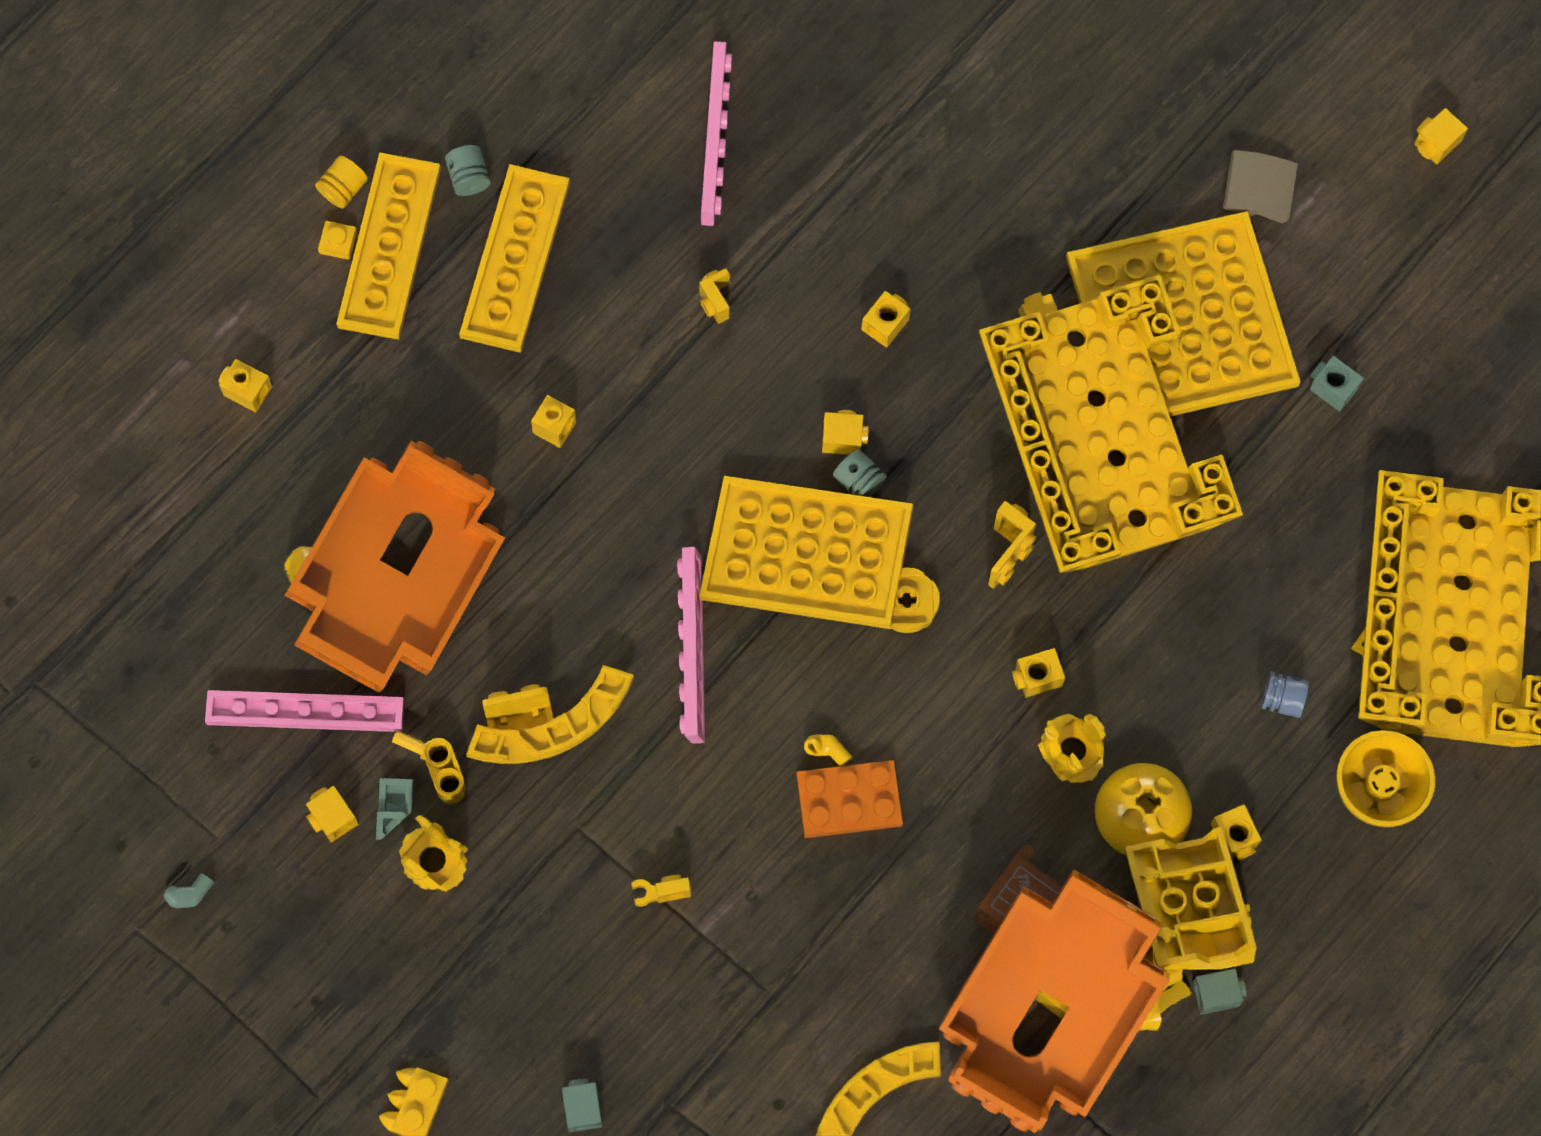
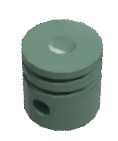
(467, 170)
(865, 480)

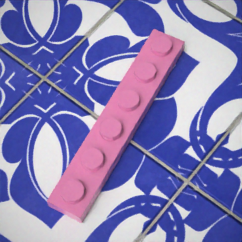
(714, 145)
(692, 658)
(304, 711)

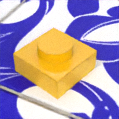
(337, 240)

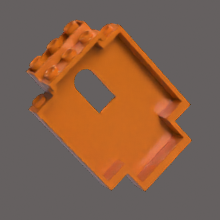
(370, 612)
(1083, 954)

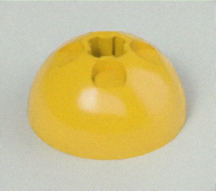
(1389, 762)
(1128, 824)

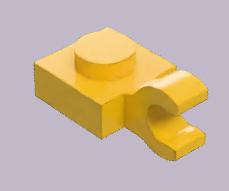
(669, 889)

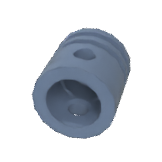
(1285, 694)

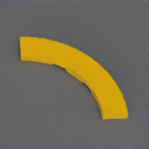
(558, 734)
(876, 1081)

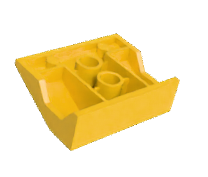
(1196, 900)

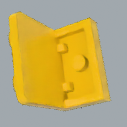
(1016, 527)
(518, 709)

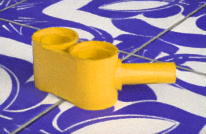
(439, 771)

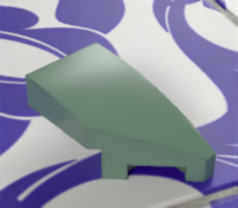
(394, 804)

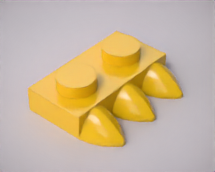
(417, 1104)

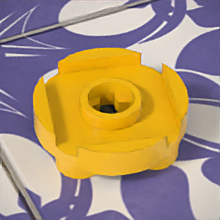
(927, 602)

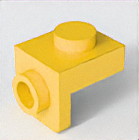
(712, 300)

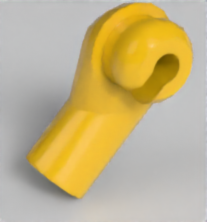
(827, 746)

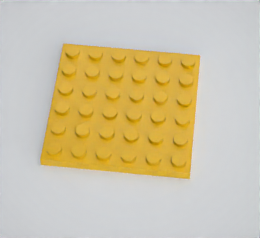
(1222, 304)

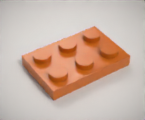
(849, 799)

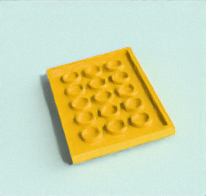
(806, 552)

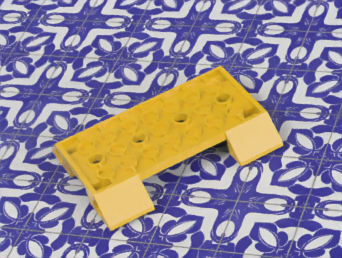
(1069, 440)
(1419, 608)

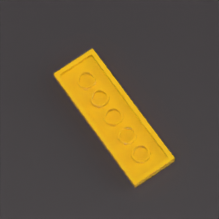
(389, 246)
(514, 258)

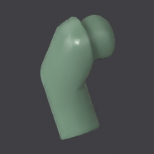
(188, 896)

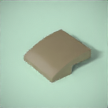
(1260, 185)

